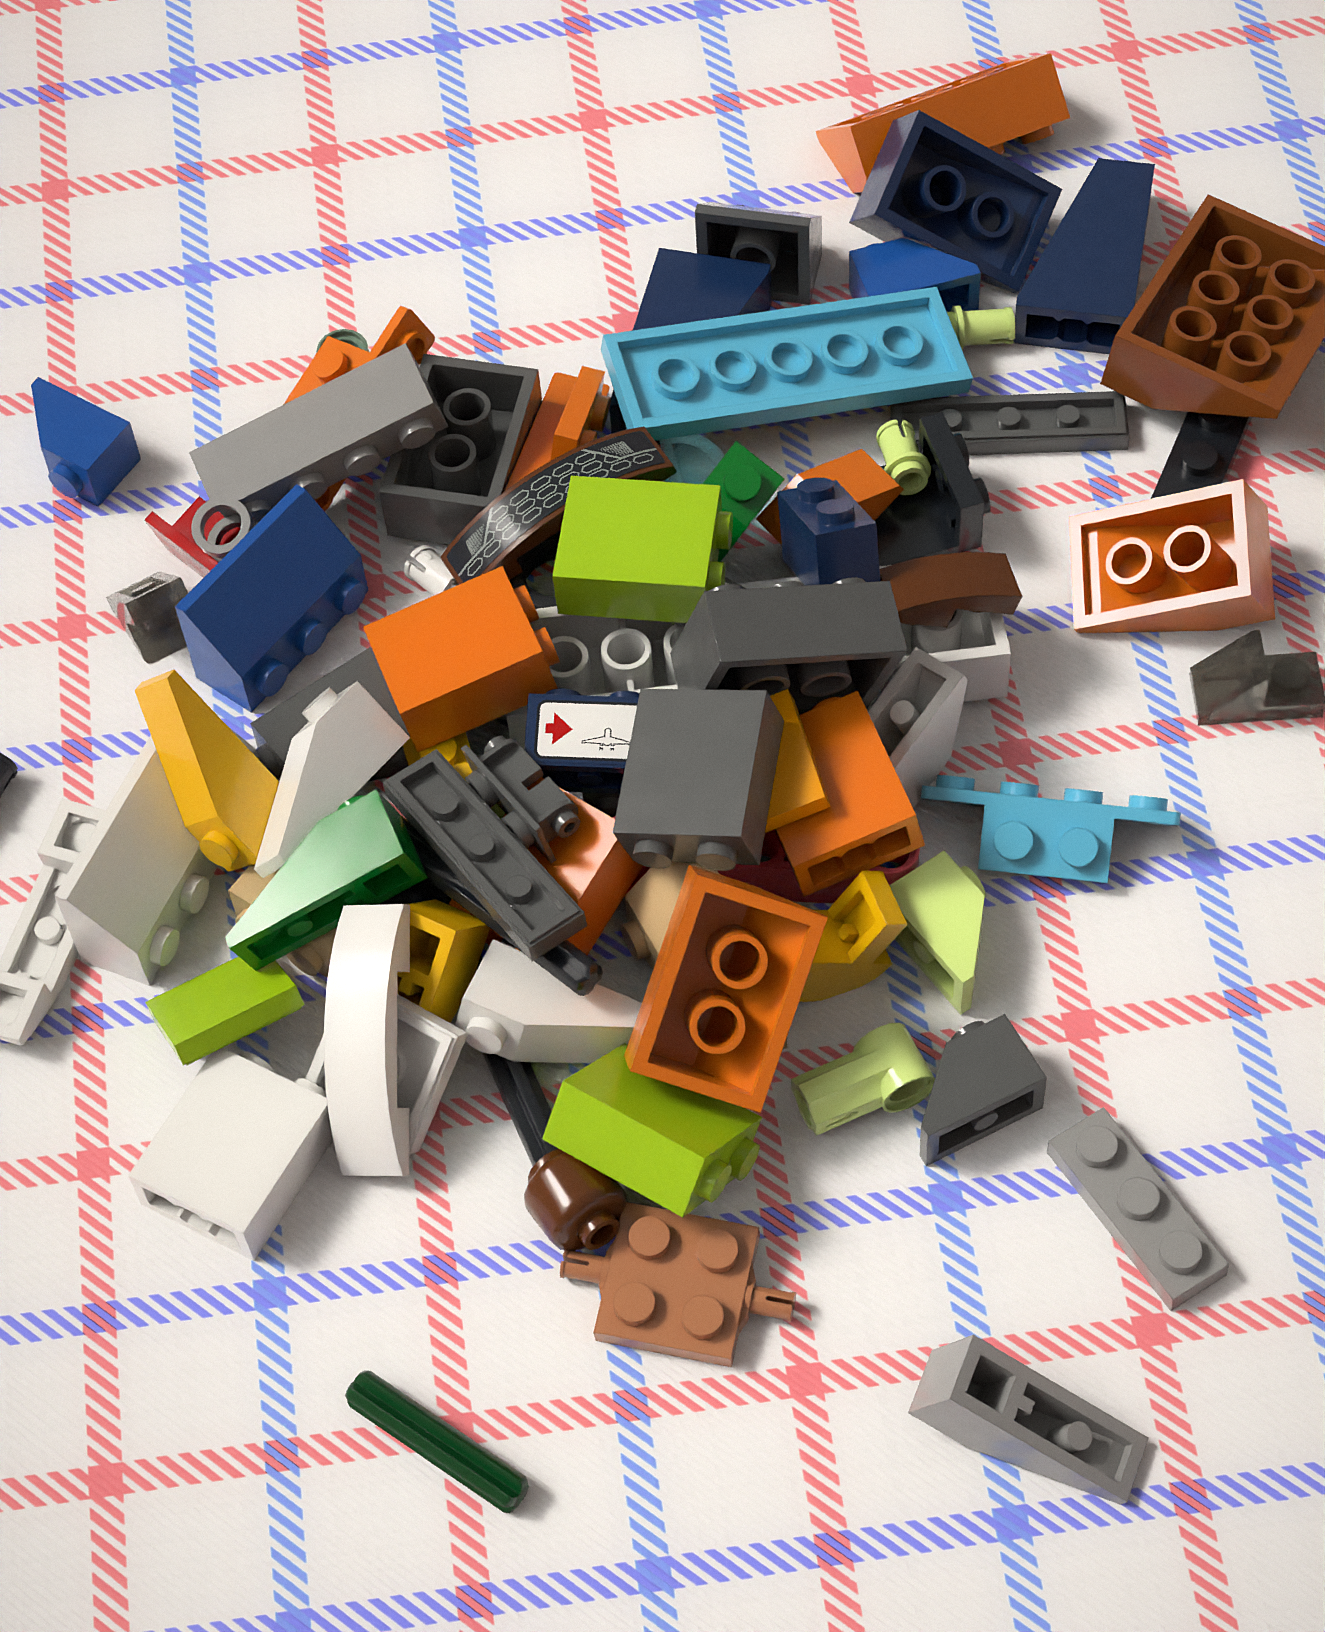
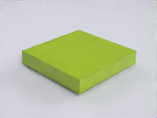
(223, 1007)

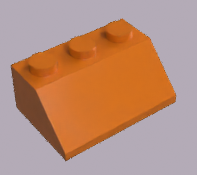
(724, 989)

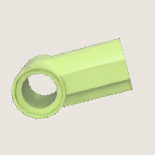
(879, 1073)

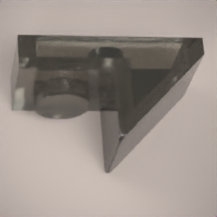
(150, 614)
(1249, 686)

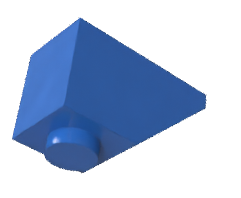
(909, 266)
(82, 443)

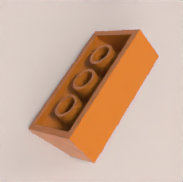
(987, 106)

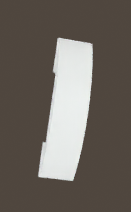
(41, 946)
(362, 1040)

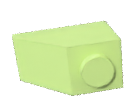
(944, 925)

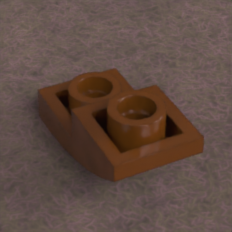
(936, 585)

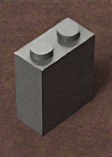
(699, 777)

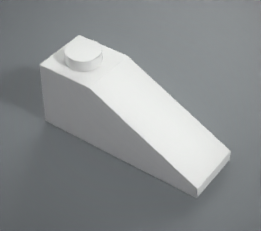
(326, 766)
(533, 1017)

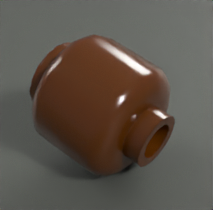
(573, 1202)

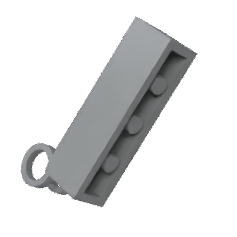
(313, 443)

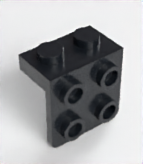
(945, 513)

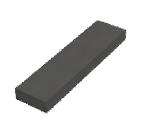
(1027, 421)
(485, 855)

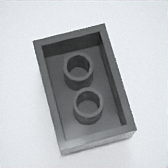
(449, 480)
(793, 638)

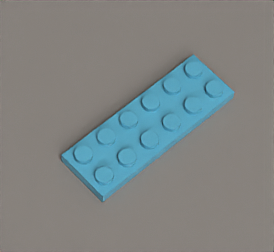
(786, 364)

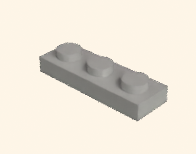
(1137, 1208)

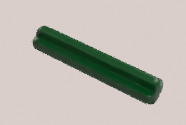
(437, 1441)

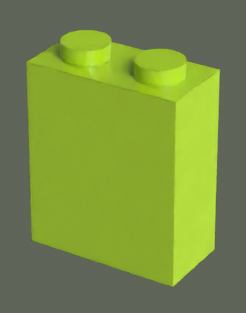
(639, 548)
(652, 1133)

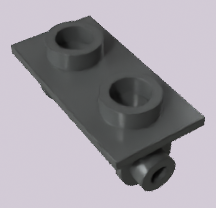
(531, 815)

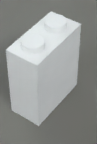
(234, 1151)

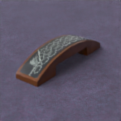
(536, 504)

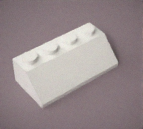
(136, 877)

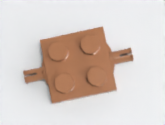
(677, 1284)

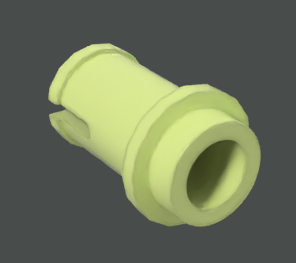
(983, 326)
(903, 457)

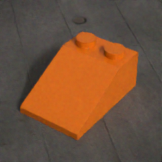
(1173, 563)

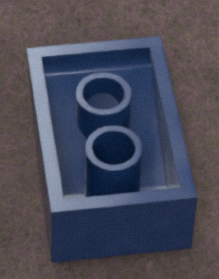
(956, 199)

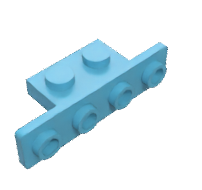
(1045, 834)

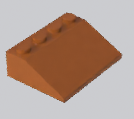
(1224, 319)

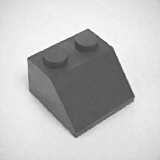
(765, 236)

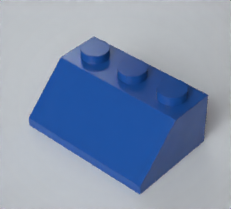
(271, 600)

